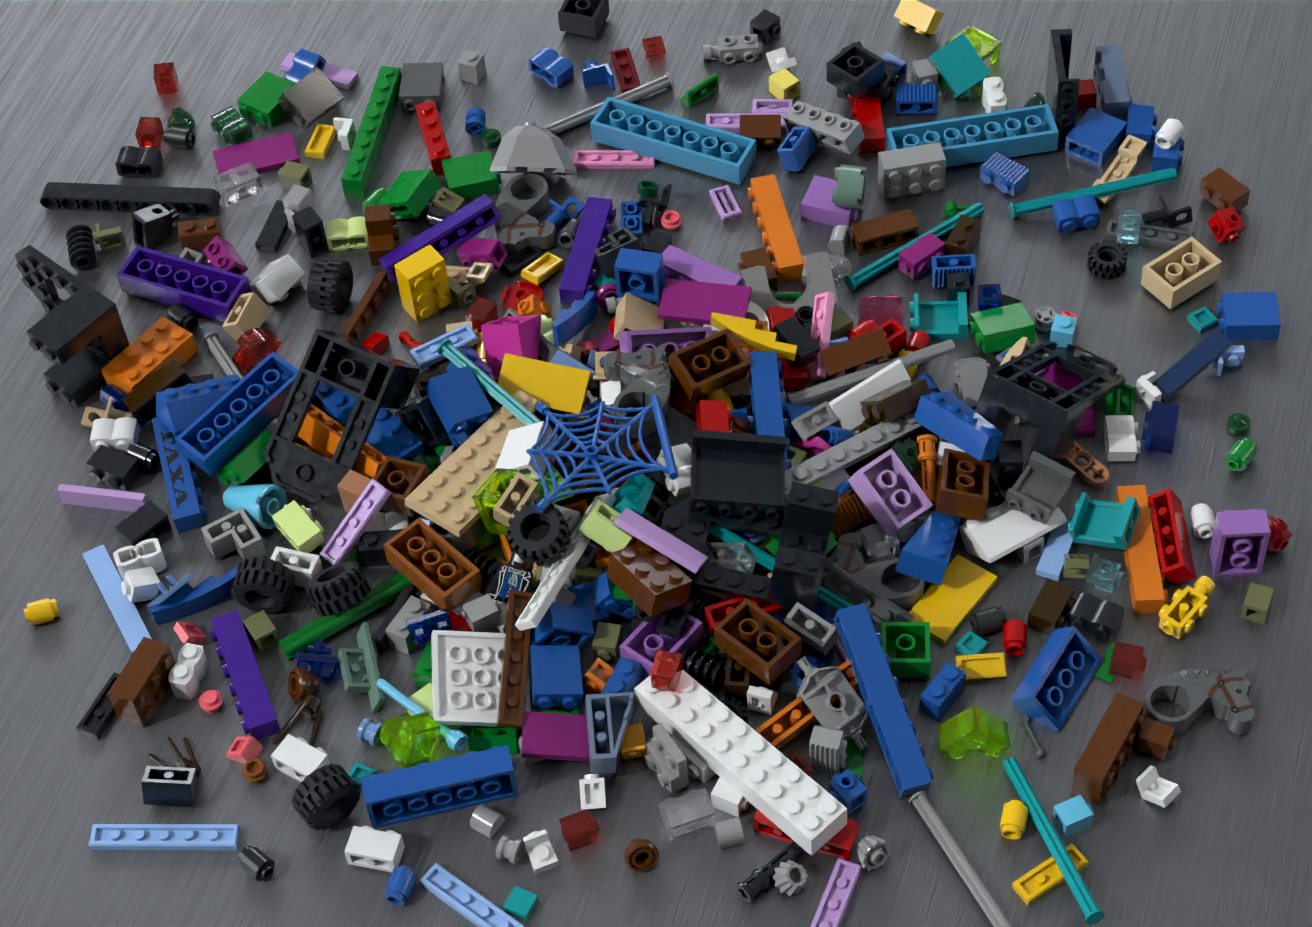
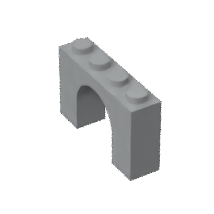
(818, 282)

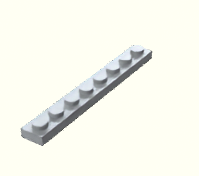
(851, 451)

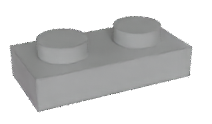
(814, 421)

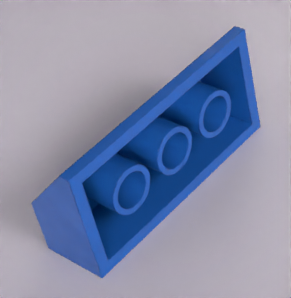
(183, 405)
(1057, 678)

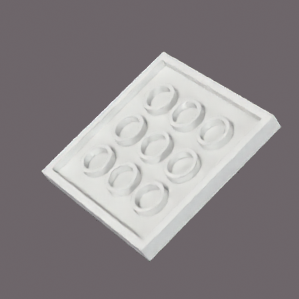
(468, 677)

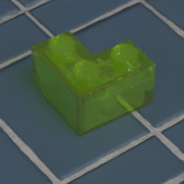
(974, 731)
(410, 737)

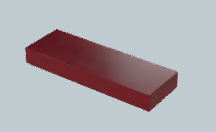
(625, 69)

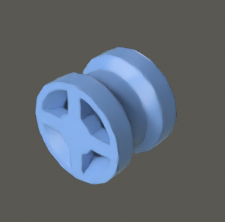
(369, 731)

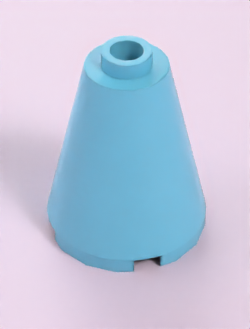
(257, 501)

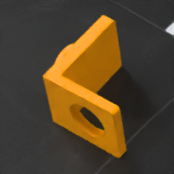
(634, 742)

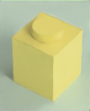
(784, 85)

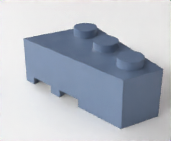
(1111, 81)
(607, 727)

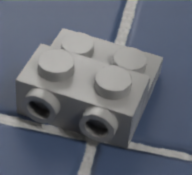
(666, 760)

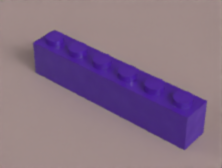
(447, 233)
(582, 262)
(245, 676)

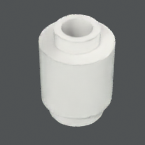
(1169, 133)
(1202, 520)

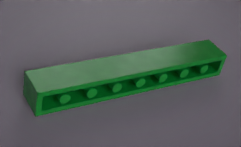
(372, 132)

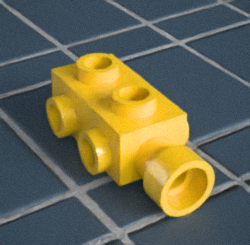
(1177, 618)

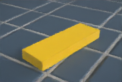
(1046, 877)

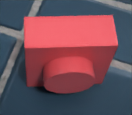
(189, 633)

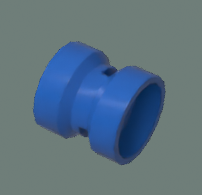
(475, 121)

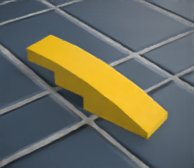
(745, 332)

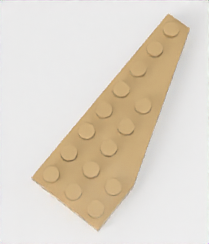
(448, 491)

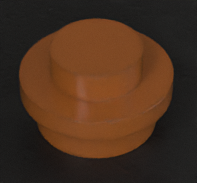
(254, 771)

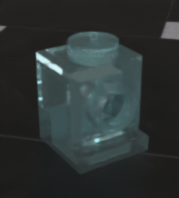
(1128, 226)
(1104, 574)

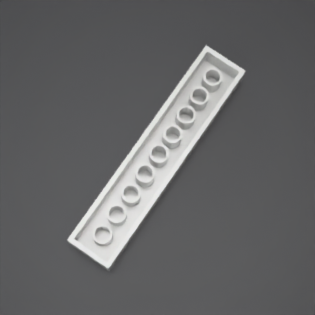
(745, 761)

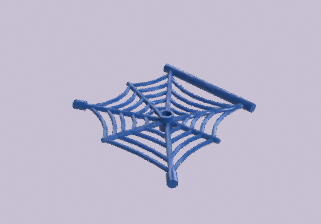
(591, 452)

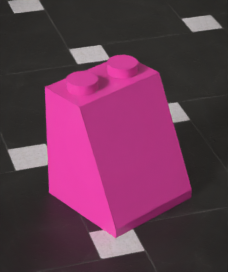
(512, 336)

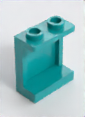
(960, 66)
(940, 318)
(634, 494)
(1104, 522)

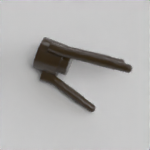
(307, 710)
(183, 762)

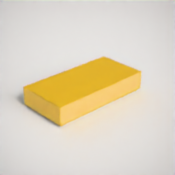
(320, 141)
(542, 268)
(982, 666)

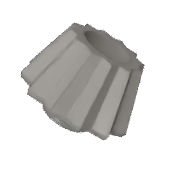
(873, 852)
(790, 877)

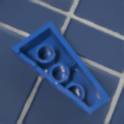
(958, 424)
(930, 548)

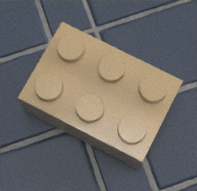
(1181, 272)

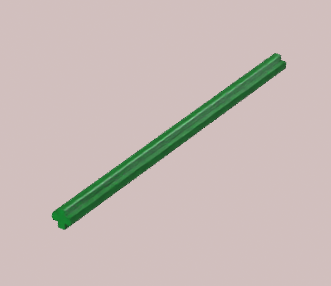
(377, 597)

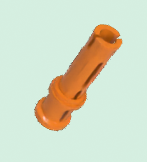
(927, 458)

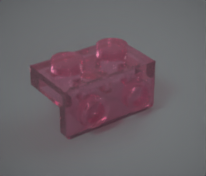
(880, 308)

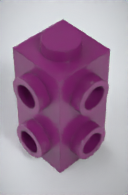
(482, 251)
(224, 256)
(917, 257)

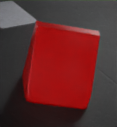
(376, 343)

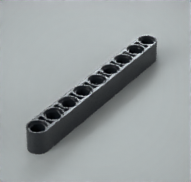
(129, 198)

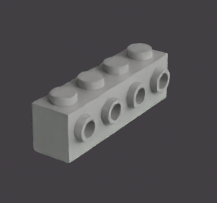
(827, 127)

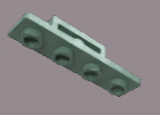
(361, 669)

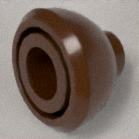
(301, 683)
(641, 855)

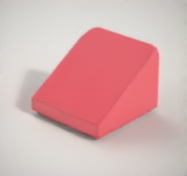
(244, 749)

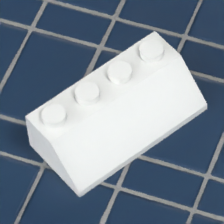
(848, 406)
(1004, 531)

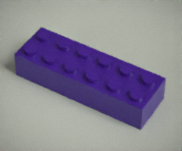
(179, 280)

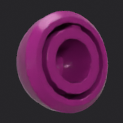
(605, 291)

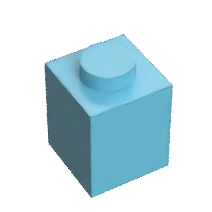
(1063, 330)
(1073, 816)

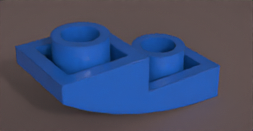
(632, 217)

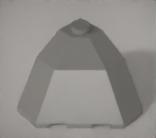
(532, 151)

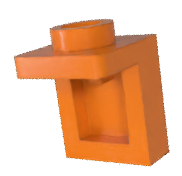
(534, 306)
(597, 676)

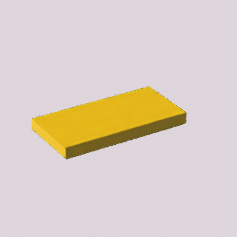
(553, 384)
(953, 601)

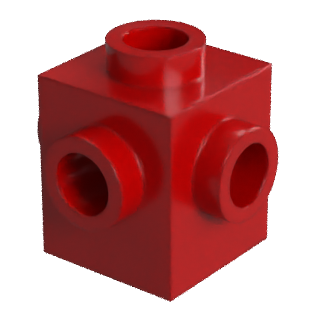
(1226, 225)
(1279, 534)

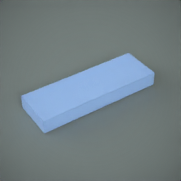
(427, 353)
(1052, 558)

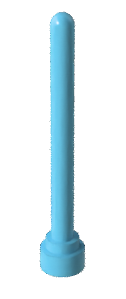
(455, 738)

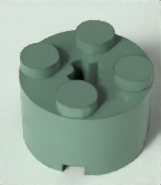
(849, 186)

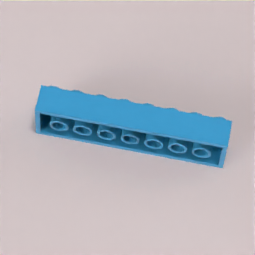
(980, 136)
(674, 140)

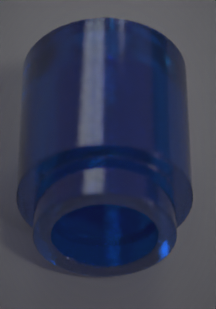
(117, 394)

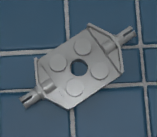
(816, 692)

